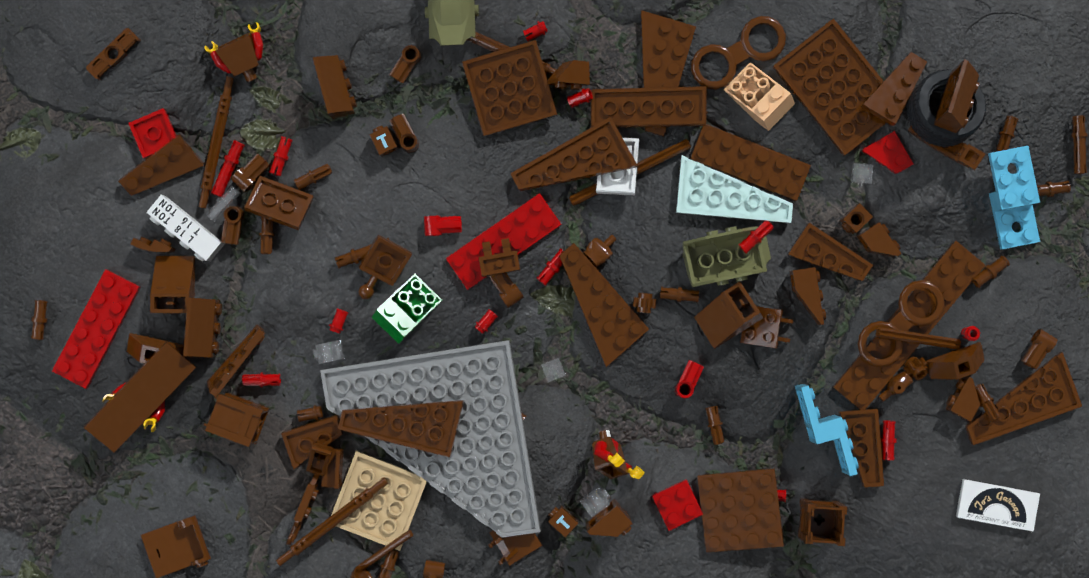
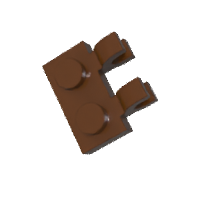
(498, 263)

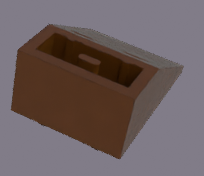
(172, 284)
(728, 315)

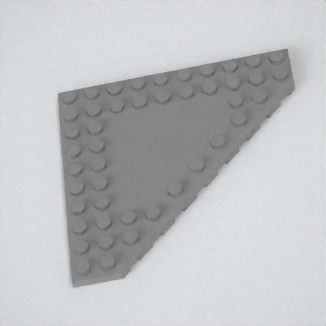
(490, 453)

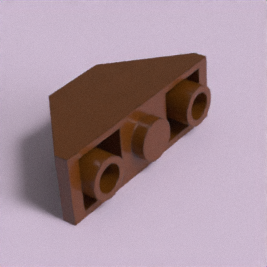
(144, 347)
(956, 363)

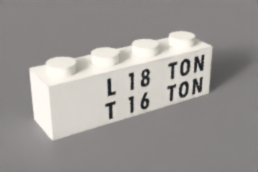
(185, 228)

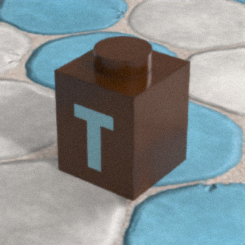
(383, 140)
(562, 520)

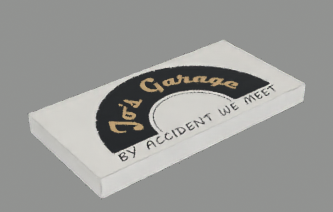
(997, 505)

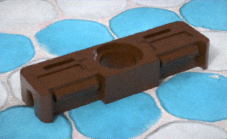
(102, 62)

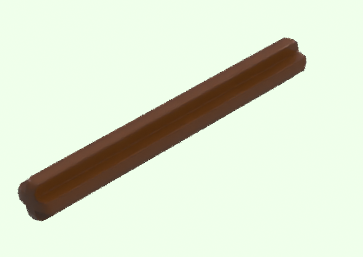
(918, 338)

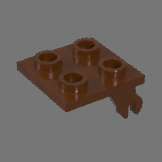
(766, 330)
(514, 547)

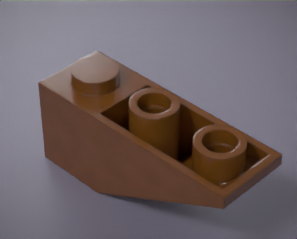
(806, 288)

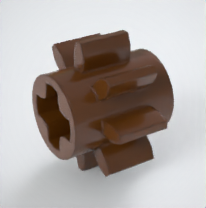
(644, 302)
(916, 368)

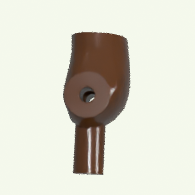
(599, 251)
(896, 385)

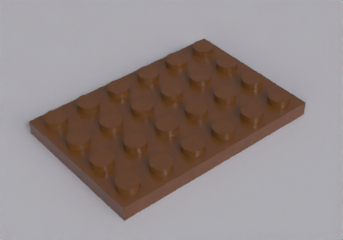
(832, 84)

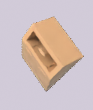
(760, 96)

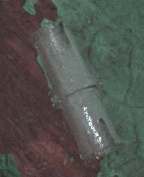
(223, 203)

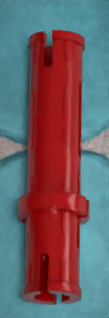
(230, 162)

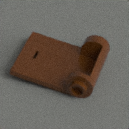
(176, 547)

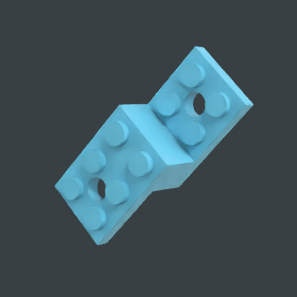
(1014, 197)
(827, 429)

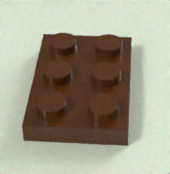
(279, 202)

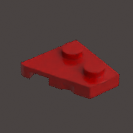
(890, 153)

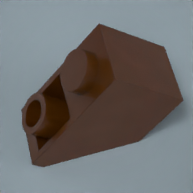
(571, 74)
(877, 241)
(965, 399)

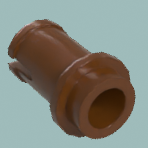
(310, 413)

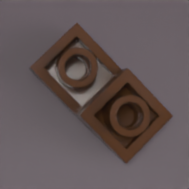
(161, 246)

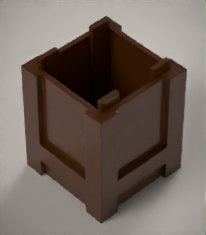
(237, 419)
(829, 530)

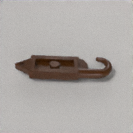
(304, 510)

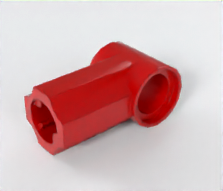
(441, 225)
(689, 377)

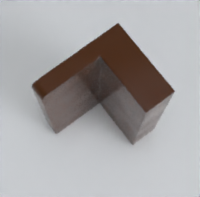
(333, 474)

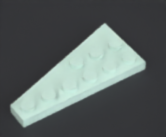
(719, 195)

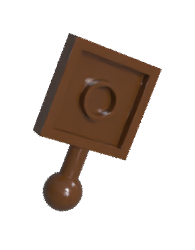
(384, 262)

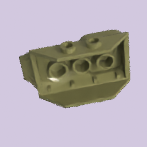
(451, 20)
(720, 257)

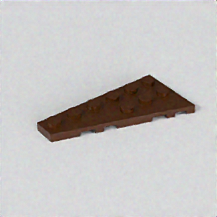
(606, 313)
(1037, 398)
(417, 426)

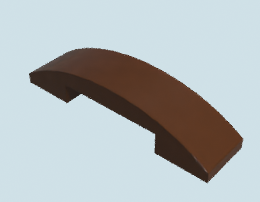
(961, 153)

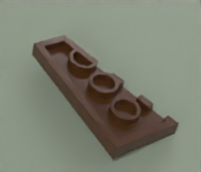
(892, 95)
(165, 164)
(824, 251)
(234, 361)
(865, 436)

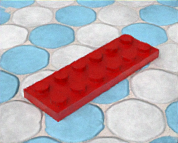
(522, 227)
(96, 329)

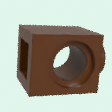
(863, 215)

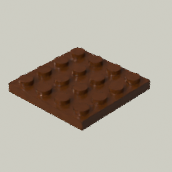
(509, 87)
(740, 510)

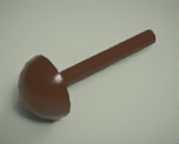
(361, 572)

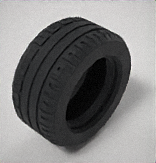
(923, 120)

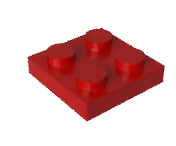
(152, 132)
(677, 504)

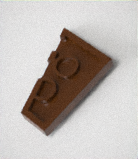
(301, 439)

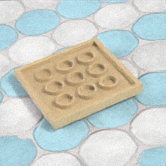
(390, 509)

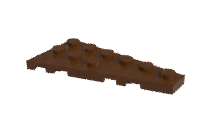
(663, 53)
(584, 156)

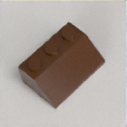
(335, 85)
(957, 97)
(202, 327)
(610, 521)

